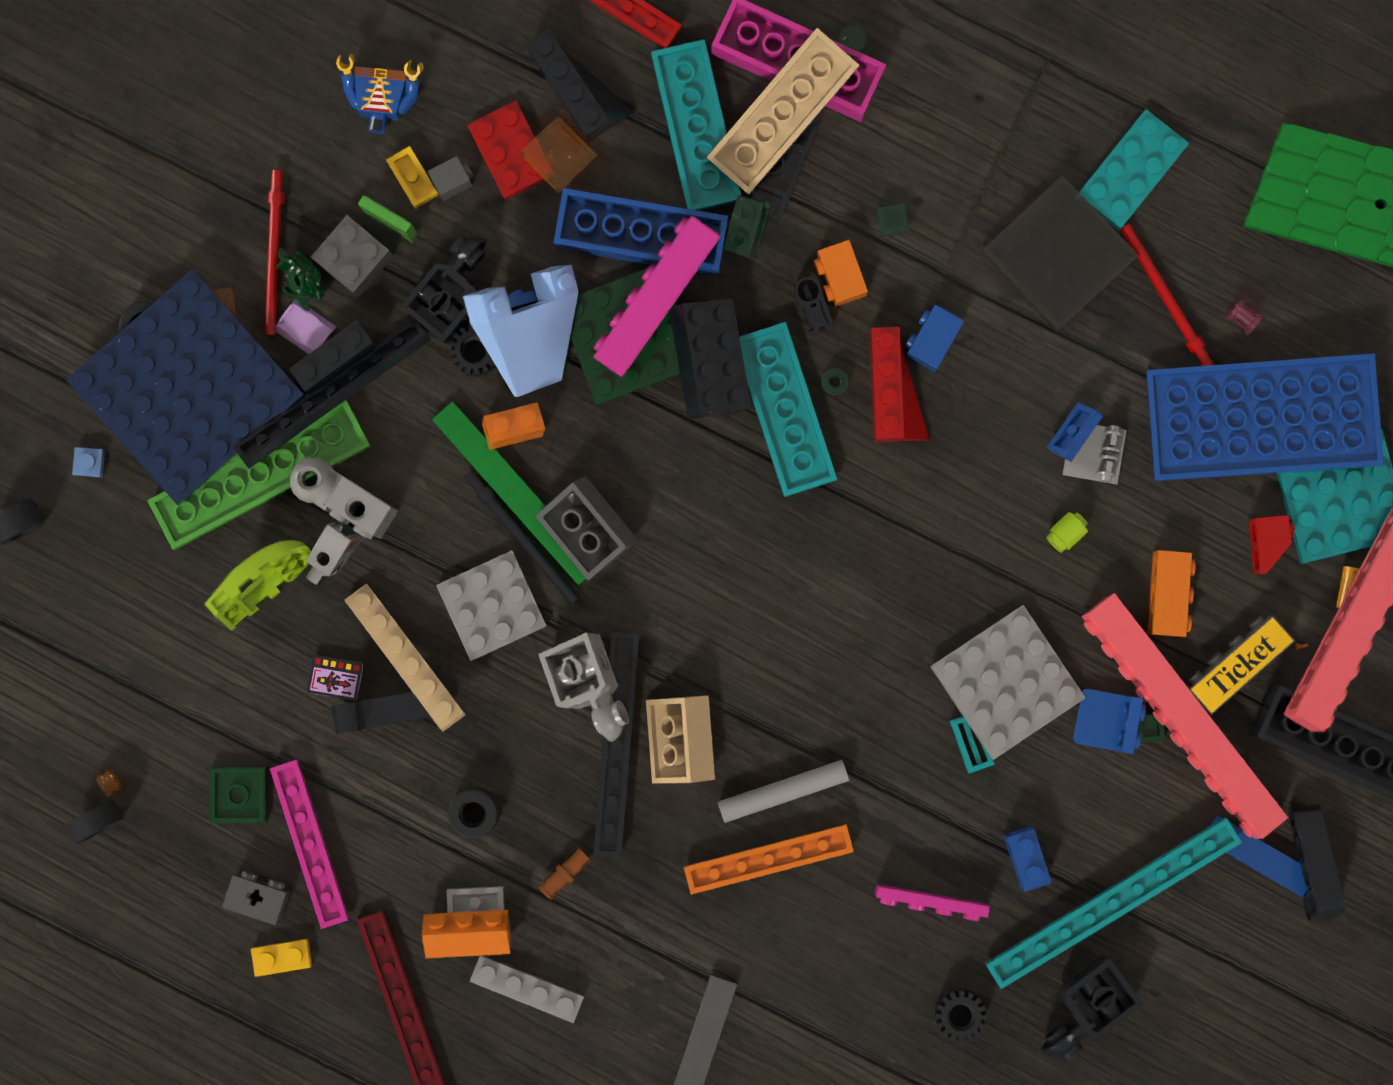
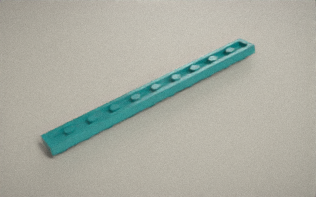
(1113, 902)

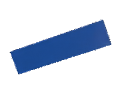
(1268, 861)

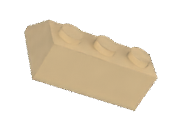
(680, 739)

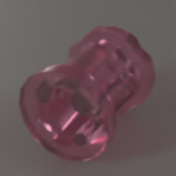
(1244, 316)

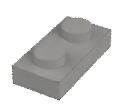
(475, 899)

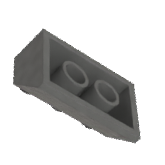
(586, 527)

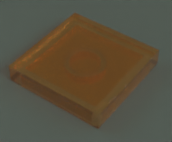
(558, 154)

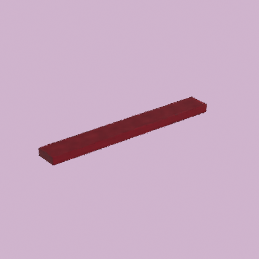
(400, 999)

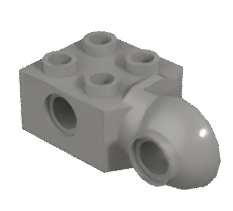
(341, 497)
(584, 677)

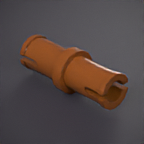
(564, 873)

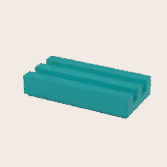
(979, 765)

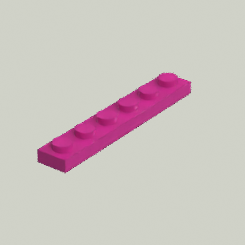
(309, 844)

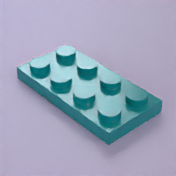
(1133, 169)

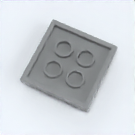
(491, 605)

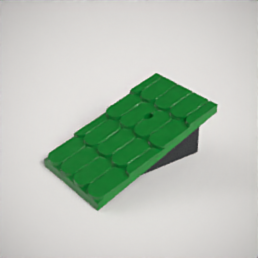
(1327, 194)

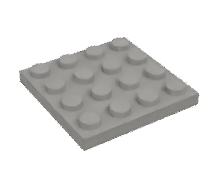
(1007, 682)

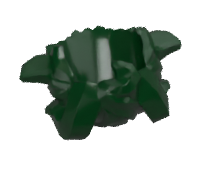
(302, 276)

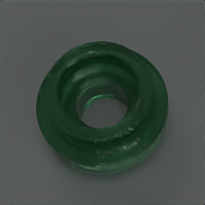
(838, 373)

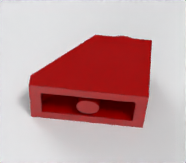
(1269, 541)

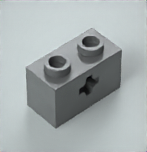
(240, 897)

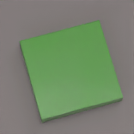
(388, 218)

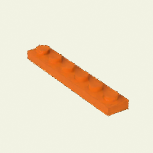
(768, 859)

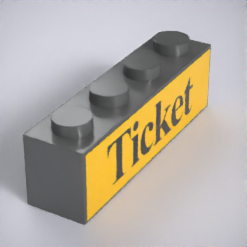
(1240, 663)

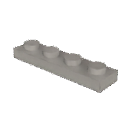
(527, 988)

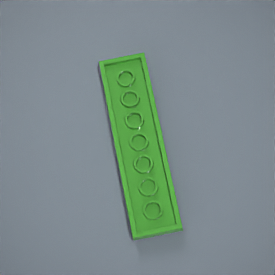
(241, 489)

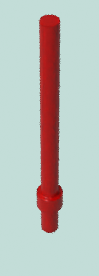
(275, 199)
(1195, 343)

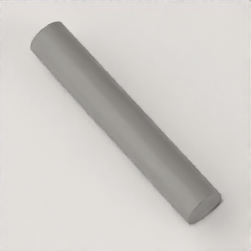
(783, 791)

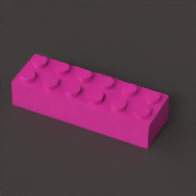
(766, 43)
(657, 296)

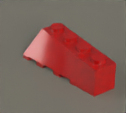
(893, 394)

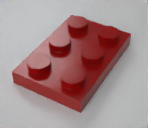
(500, 141)

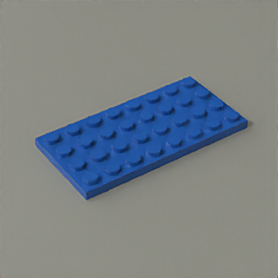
(1264, 417)

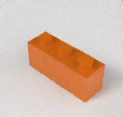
(1170, 593)
(466, 934)

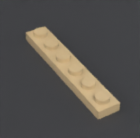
(404, 657)

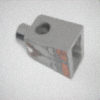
(339, 543)

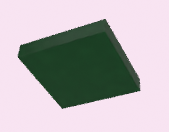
(238, 794)

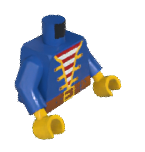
(380, 92)

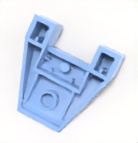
(530, 341)

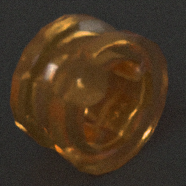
(108, 782)

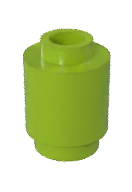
(1067, 532)

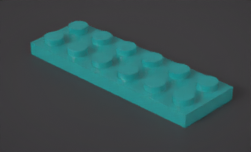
(694, 123)
(785, 410)

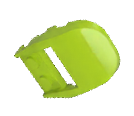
(268, 571)

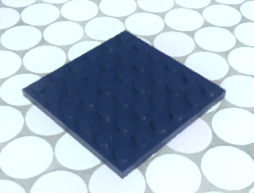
(184, 386)

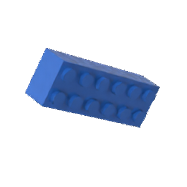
(628, 228)

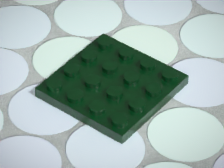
(592, 319)

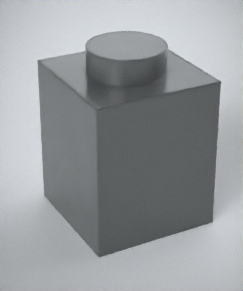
(451, 177)

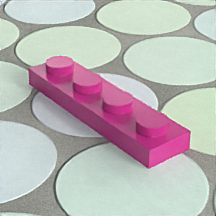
(943, 904)

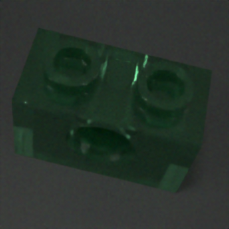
(747, 226)

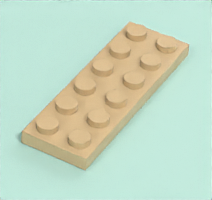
(783, 111)

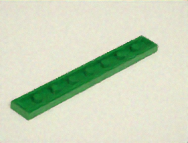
(502, 480)

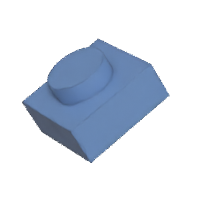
(88, 462)

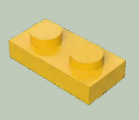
(412, 177)
(281, 957)

